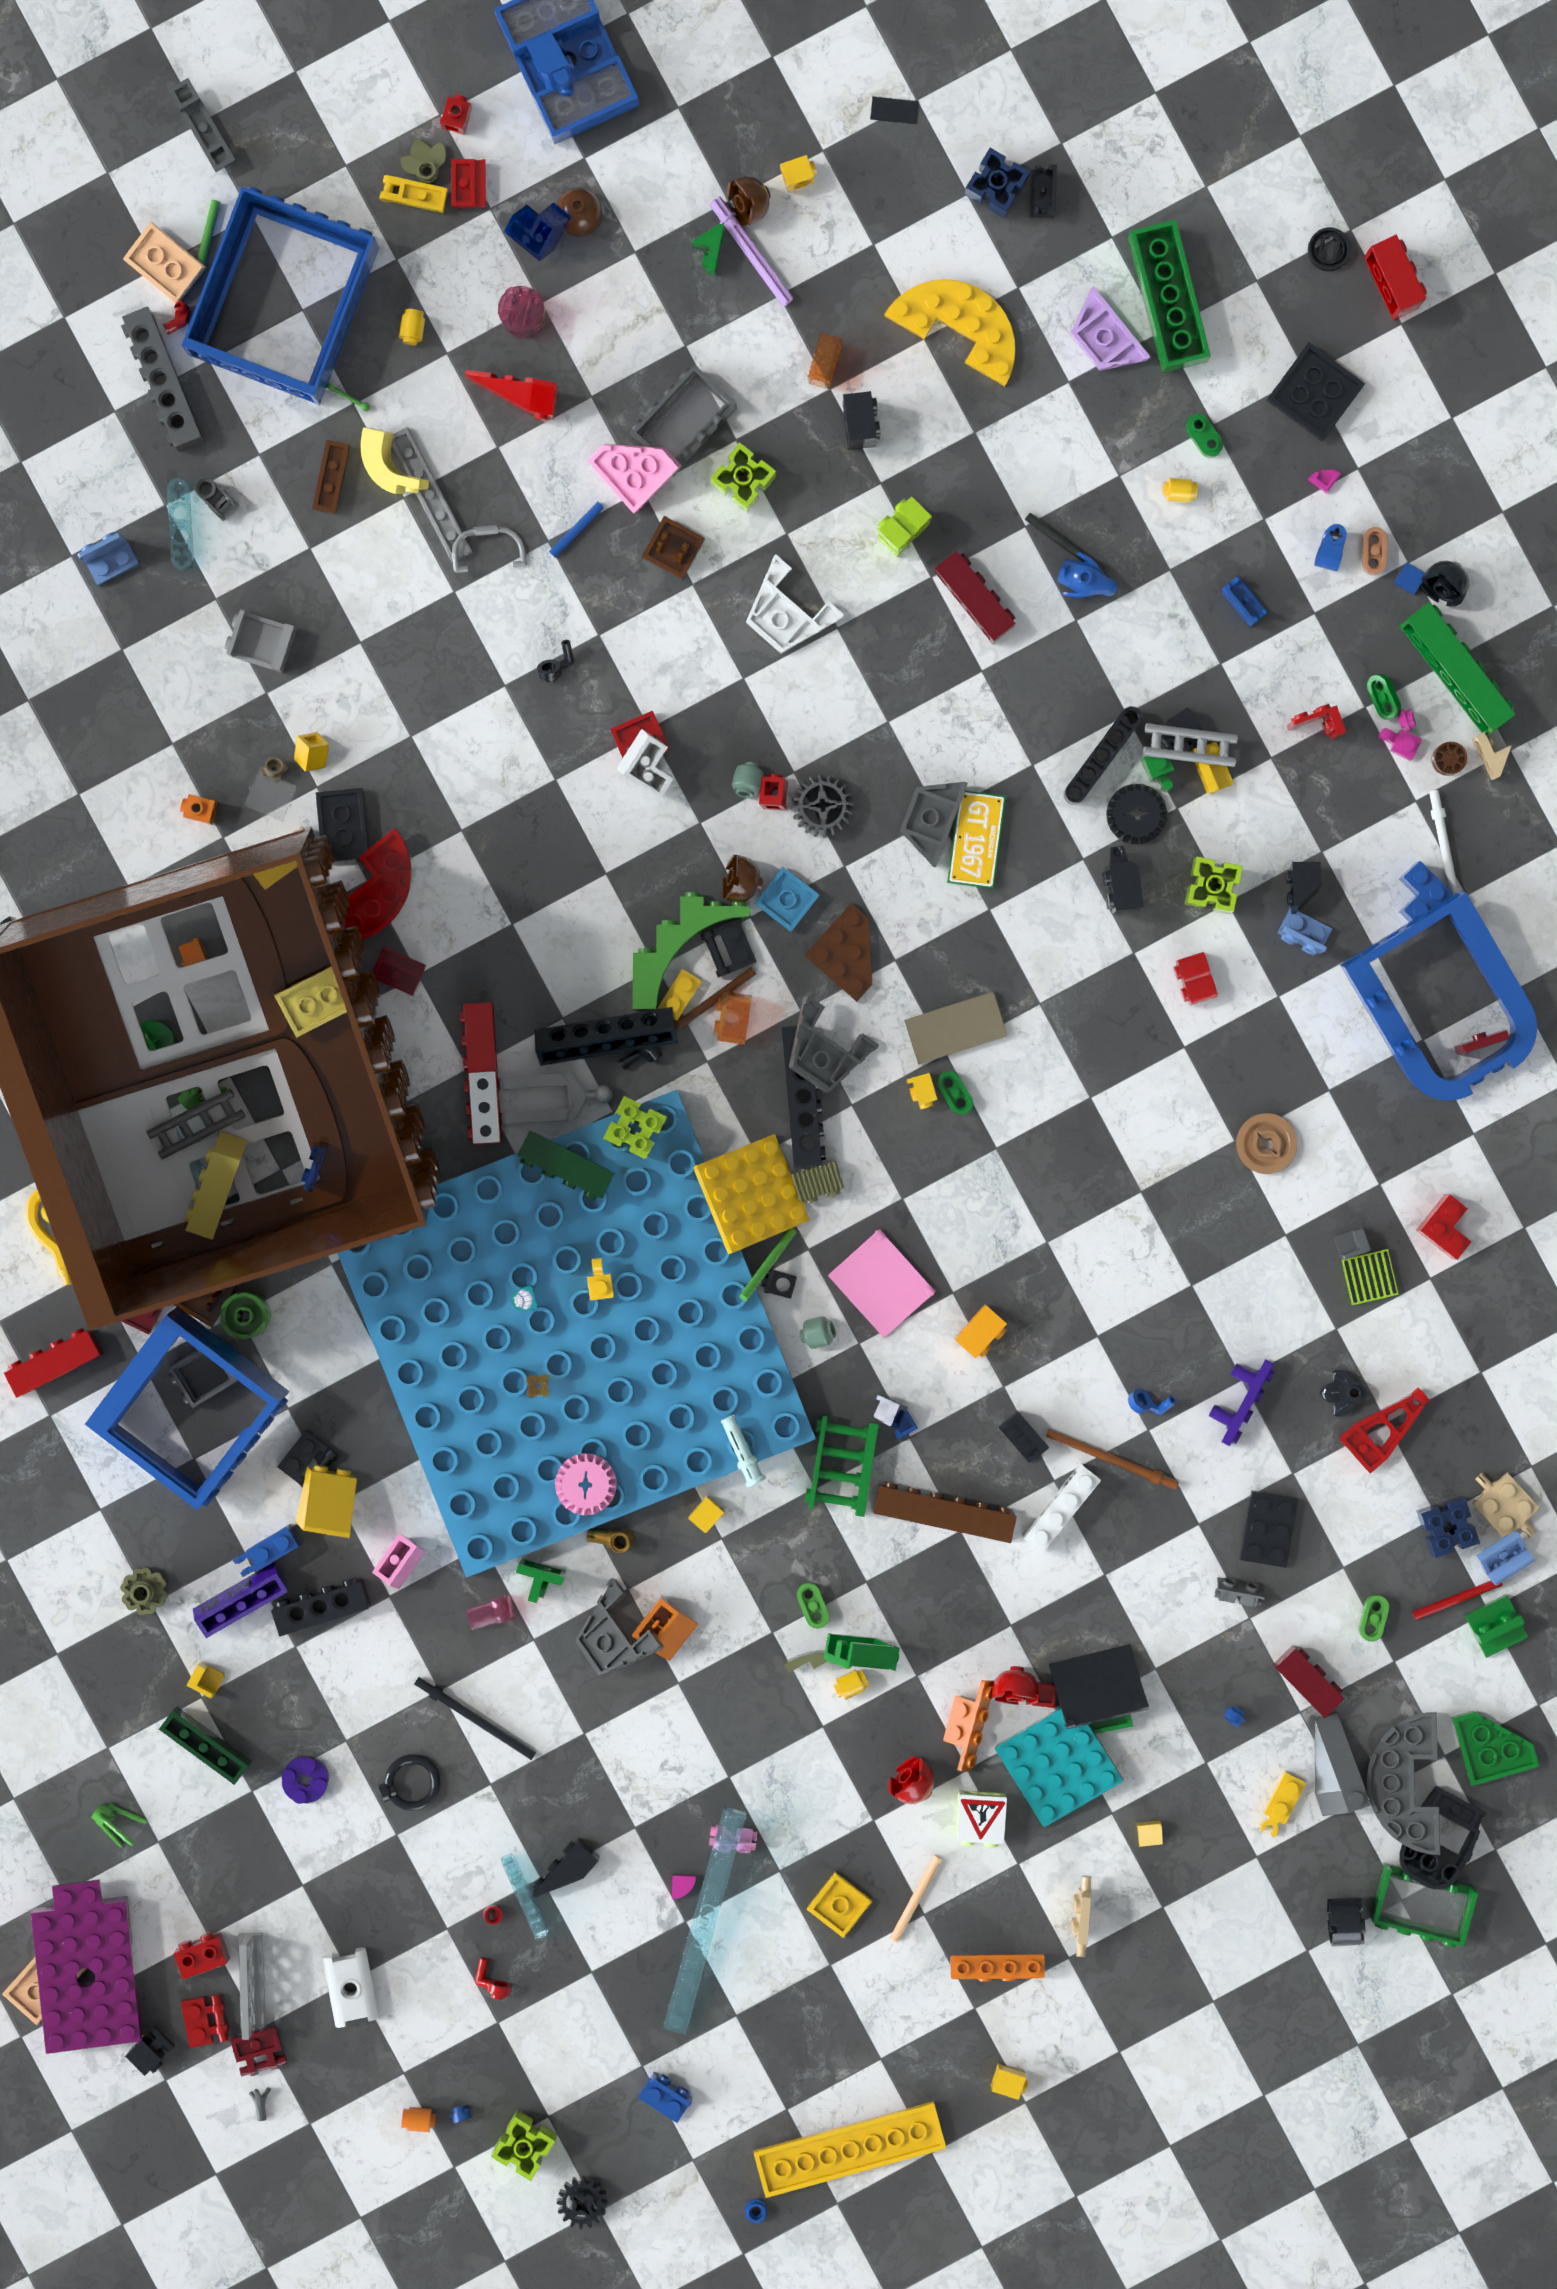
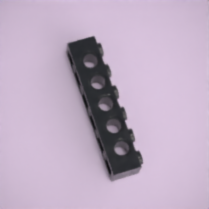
(606, 1036)
(801, 1156)

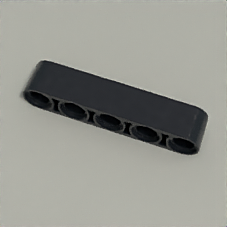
(1110, 747)

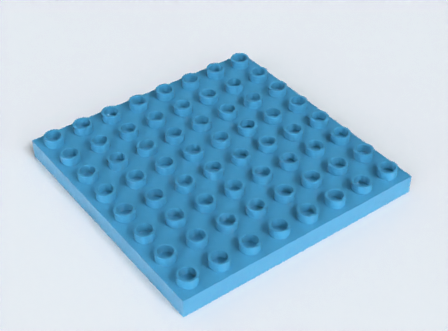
(627, 1373)

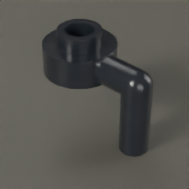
(551, 669)

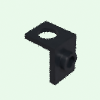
(770, 1280)

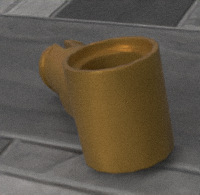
(610, 1538)

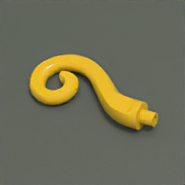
(43, 1236)

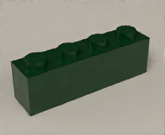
(565, 1164)
(205, 1745)

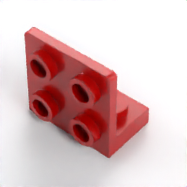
(1332, 722)

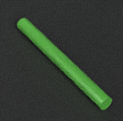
(767, 1264)

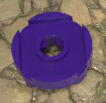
(300, 1792)

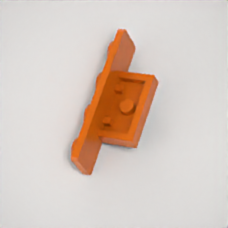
(967, 1724)
(997, 1966)

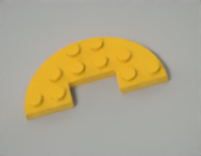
(965, 311)

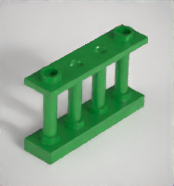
(860, 1480)

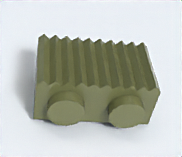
(818, 1181)

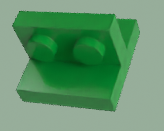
(542, 1576)
(1496, 1625)

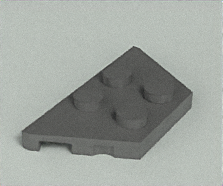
(932, 817)

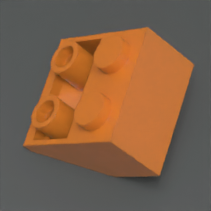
(669, 1625)

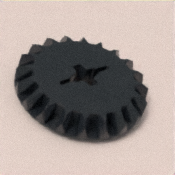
(1127, 827)

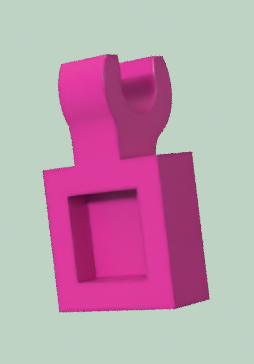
(1403, 743)

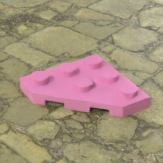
(634, 471)

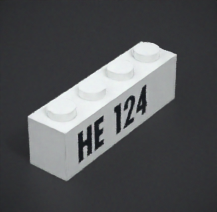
(1061, 1508)

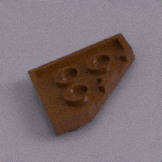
(845, 953)

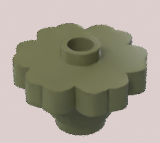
(152, 1582)

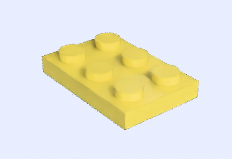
(311, 1001)

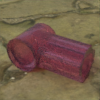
(496, 1611)

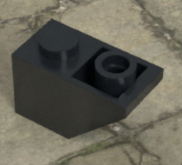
(1304, 883)

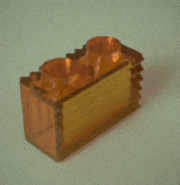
(824, 361)

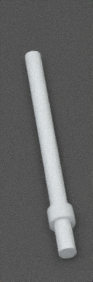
(1438, 814)

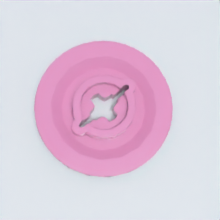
(598, 1473)

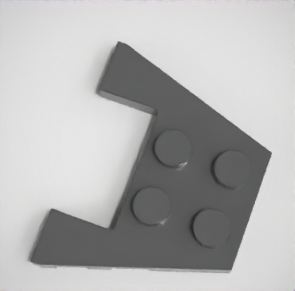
(820, 1058)
(606, 1642)

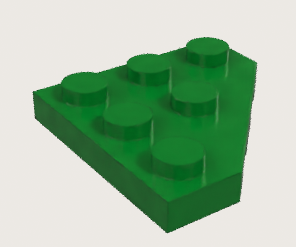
(1491, 1749)

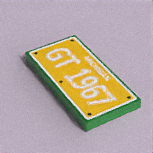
(976, 840)

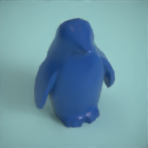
(1085, 578)

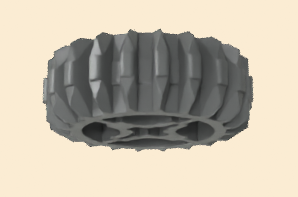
(811, 807)

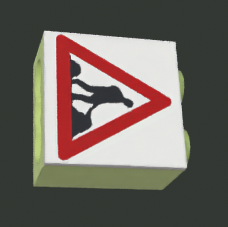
(981, 1818)

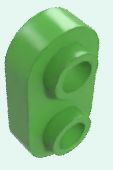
(812, 1605)
(1373, 1617)

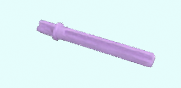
(751, 251)

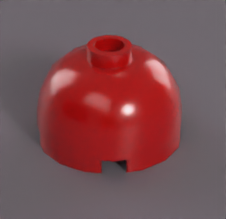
(1015, 1687)
(913, 1782)

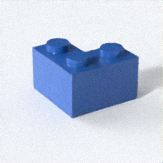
(1427, 890)

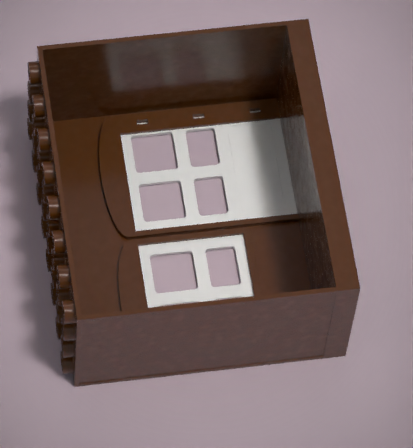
(91, 1088)

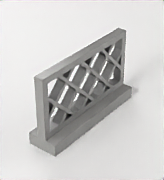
(251, 1983)

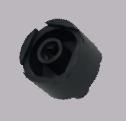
(1345, 1921)

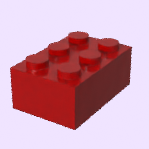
(1395, 277)

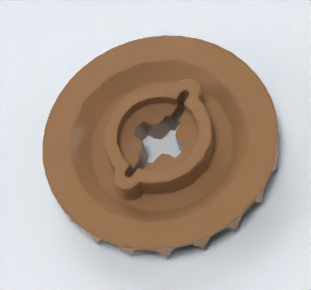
(1283, 1143)

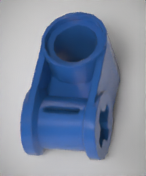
(1330, 551)

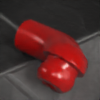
(180, 318)

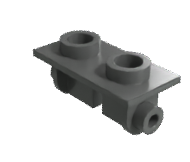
(1249, 1592)

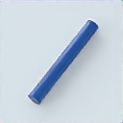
(576, 529)

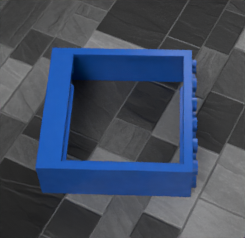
(139, 1373)

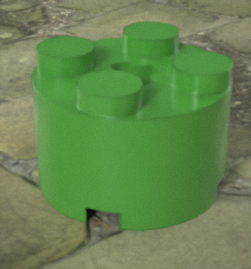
(248, 1328)

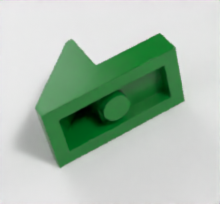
(711, 242)

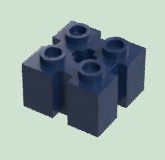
(993, 169)
(1435, 1519)

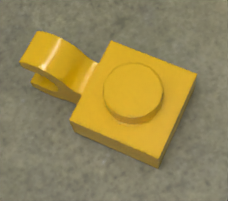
(600, 1284)

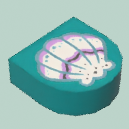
(524, 1299)

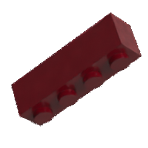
(974, 596)

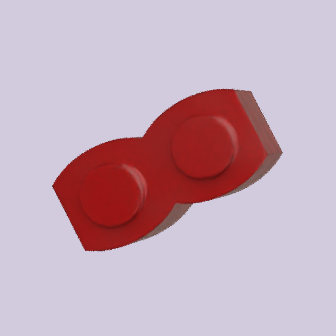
(1195, 978)

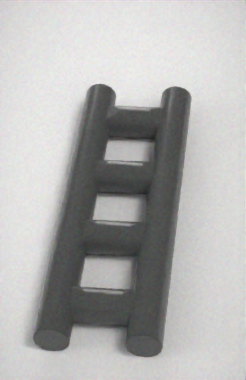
(190, 1137)

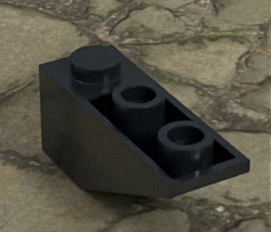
(570, 1868)

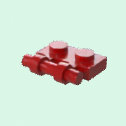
(197, 2020)

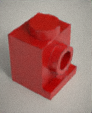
(456, 122)
(768, 785)

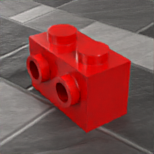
(201, 1955)

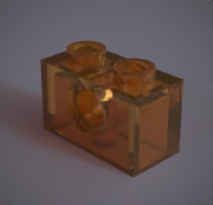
(736, 1031)

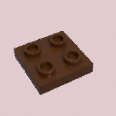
(673, 548)
(208, 1306)

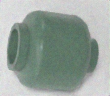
(747, 780)
(818, 1332)

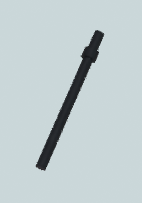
(436, 1693)

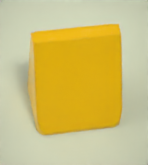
(1149, 1833)

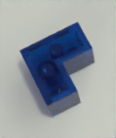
(536, 231)

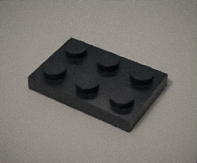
(344, 822)
(1268, 1529)

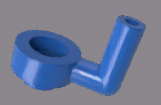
(1141, 1401)

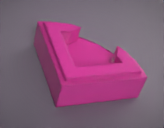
(1324, 479)
(682, 1885)

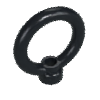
(389, 1791)

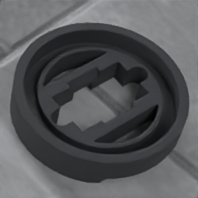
(1339, 237)

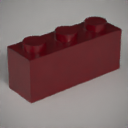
(1309, 1680)

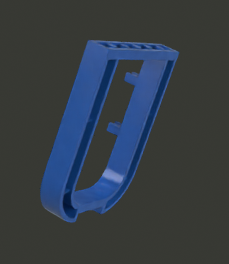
(1495, 972)

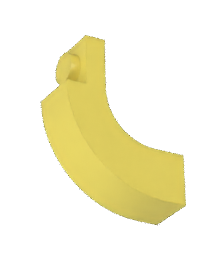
(379, 464)

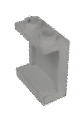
(260, 641)

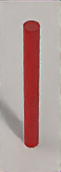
(1455, 1599)

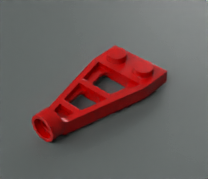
(1364, 1448)

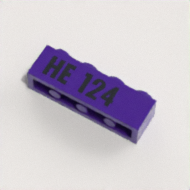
(240, 1600)

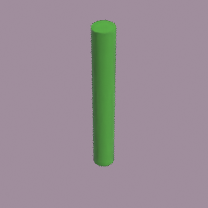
(208, 231)

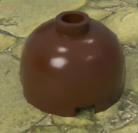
(749, 198)
(583, 208)
(742, 879)

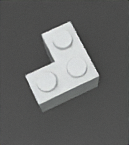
(641, 762)

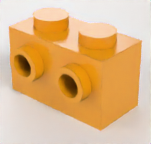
(980, 1332)

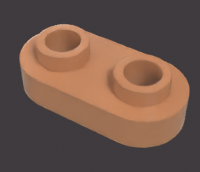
(1374, 551)

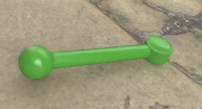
(364, 406)

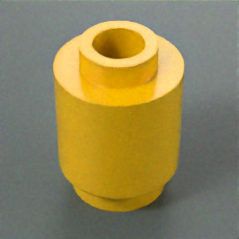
(412, 327)
(1180, 490)
(851, 1684)

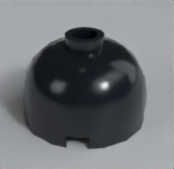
(1446, 582)

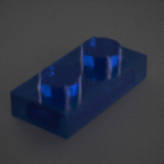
(317, 1156)

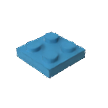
(786, 899)

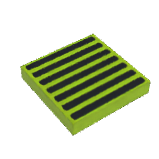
(1369, 1277)

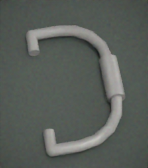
(487, 530)

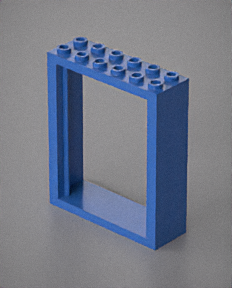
(247, 207)

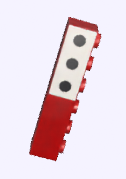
(482, 1073)

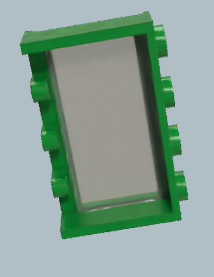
(1421, 1910)

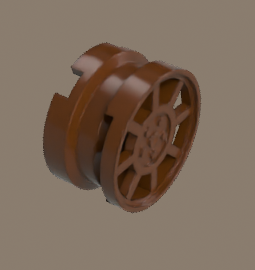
(1449, 758)

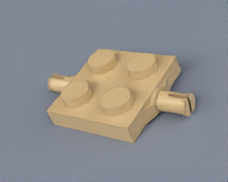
(1505, 1505)
(1081, 1907)

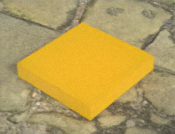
(839, 1904)

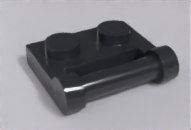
(735, 944)
(303, 1453)

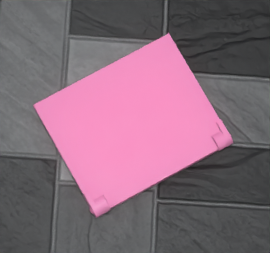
(881, 1283)

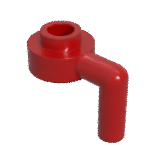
(497, 1988)

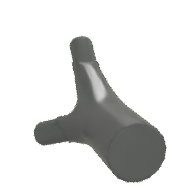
(259, 2101)

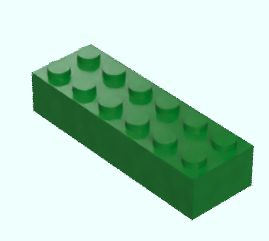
(1169, 296)
(1457, 669)

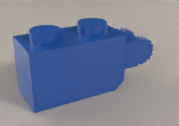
(552, 64)
(270, 1549)

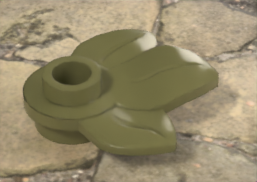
(424, 158)

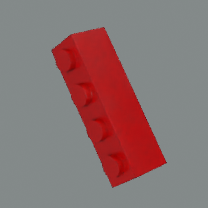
(53, 1363)

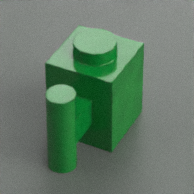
(1158, 769)

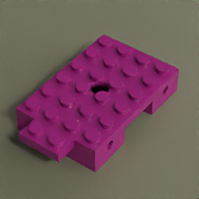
(77, 1935)

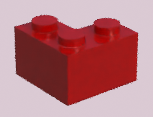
(1440, 1230)

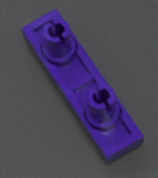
(1255, 1383)

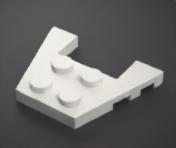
(779, 618)

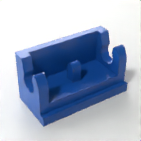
(1244, 601)

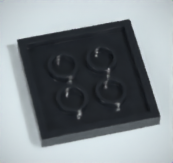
(1315, 391)

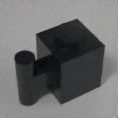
(1183, 719)
(147, 2054)

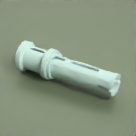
(747, 1461)

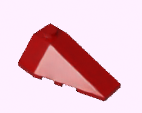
(532, 396)

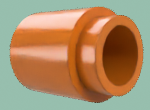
(418, 2119)

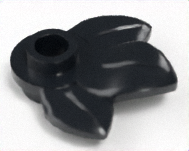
(1340, 1393)

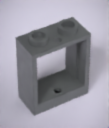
(188, 1394)

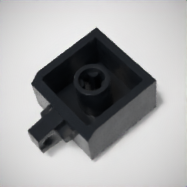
(1122, 883)

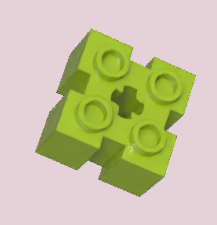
(742, 463)
(904, 526)
(1225, 876)
(621, 1132)
(526, 2159)

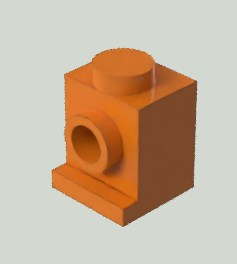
(205, 815)

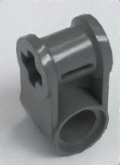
(218, 500)

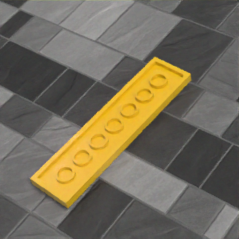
(849, 2149)

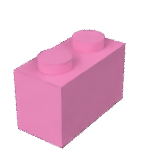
(399, 1561)

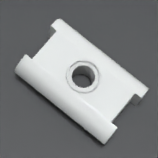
(345, 2004)

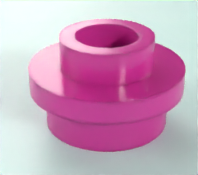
(1407, 719)

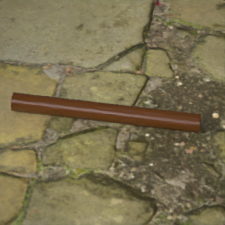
(712, 1000)

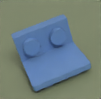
(109, 558)
(1304, 931)

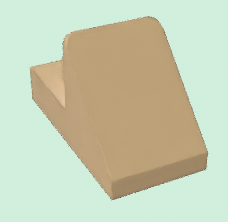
(1492, 761)

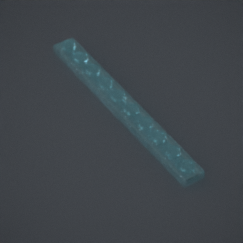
(704, 1920)

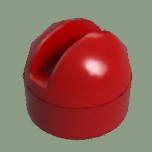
(497, 1914)

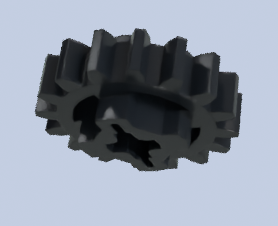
(578, 2194)

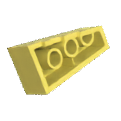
(215, 1185)

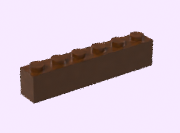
(945, 1513)

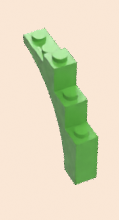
(670, 938)

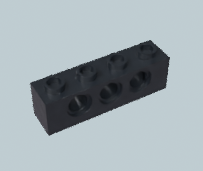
(287, 1623)

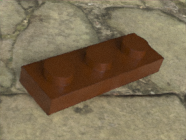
(331, 477)

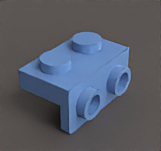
(1505, 1558)

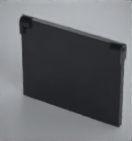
(1098, 1686)

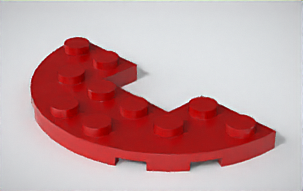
(384, 894)

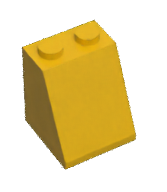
(327, 1501)

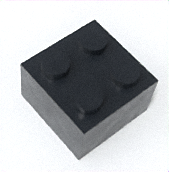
(859, 420)

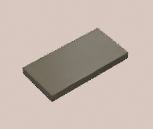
(955, 1028)

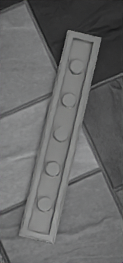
(431, 499)

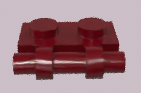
(260, 2043)

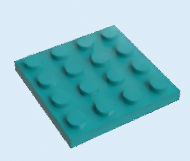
(1058, 1766)

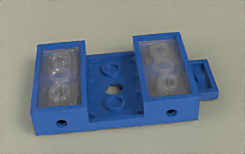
(599, 76)

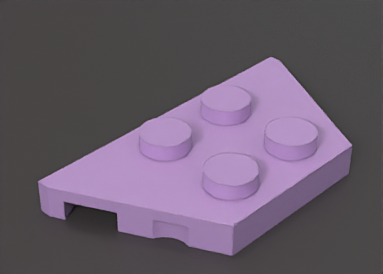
(1105, 336)

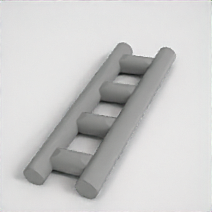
(1201, 736)

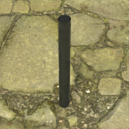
(1056, 537)

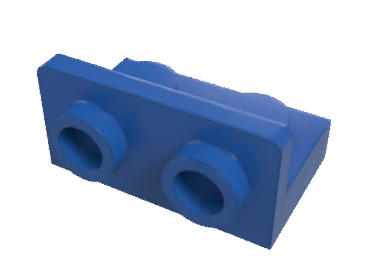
(665, 2096)

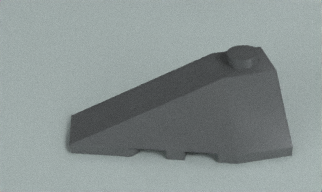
(1337, 1778)

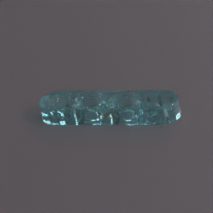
(180, 524)
(524, 1897)

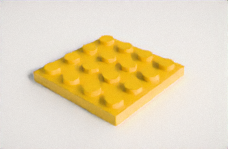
(751, 1193)

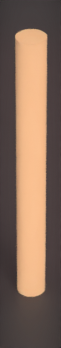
(915, 1899)

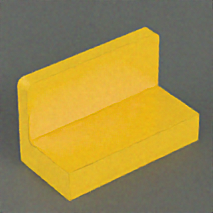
(1213, 776)

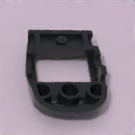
(1443, 1870)

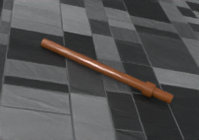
(1154, 1476)

